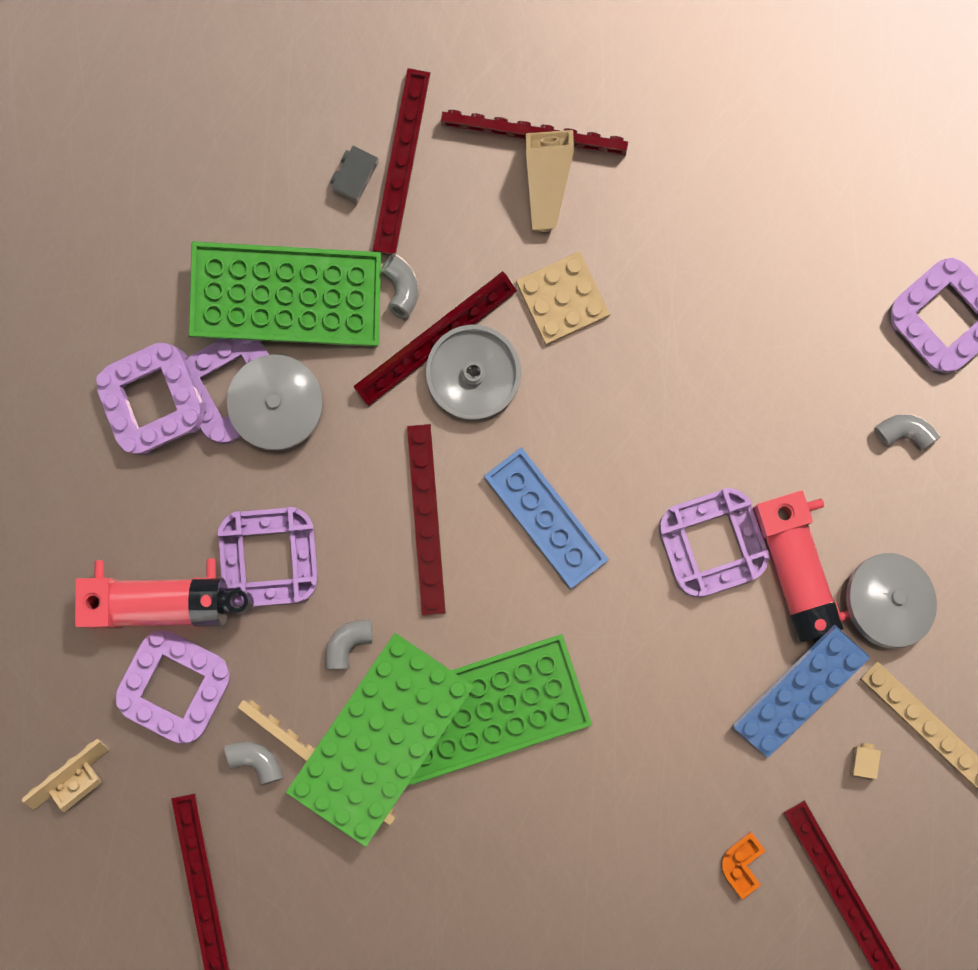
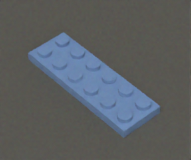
(546, 518)
(801, 691)

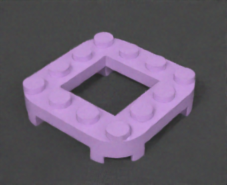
(916, 331)
(207, 361)
(182, 388)
(269, 522)
(746, 530)
(141, 670)

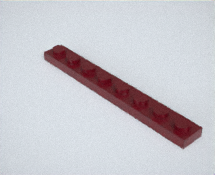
(502, 127)
(401, 161)
(418, 350)
(426, 519)
(200, 882)
(840, 888)

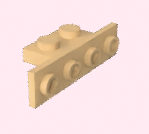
(70, 781)

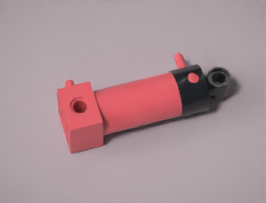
(799, 565)
(155, 601)

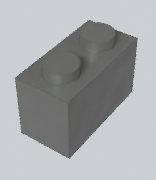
(354, 174)

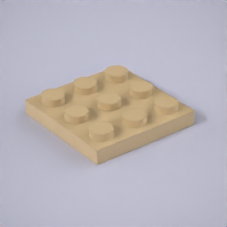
(562, 298)

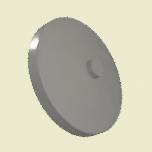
(473, 372)
(274, 402)
(891, 600)

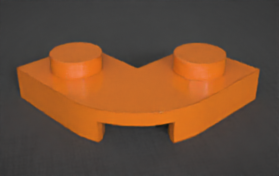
(736, 861)

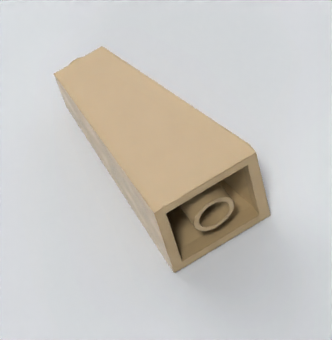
(548, 169)

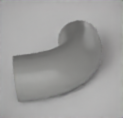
(405, 285)
(907, 426)
(343, 640)
(255, 756)

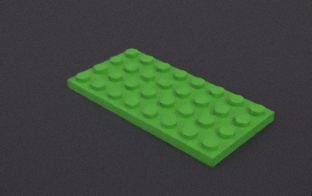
(284, 294)
(513, 704)
(380, 739)

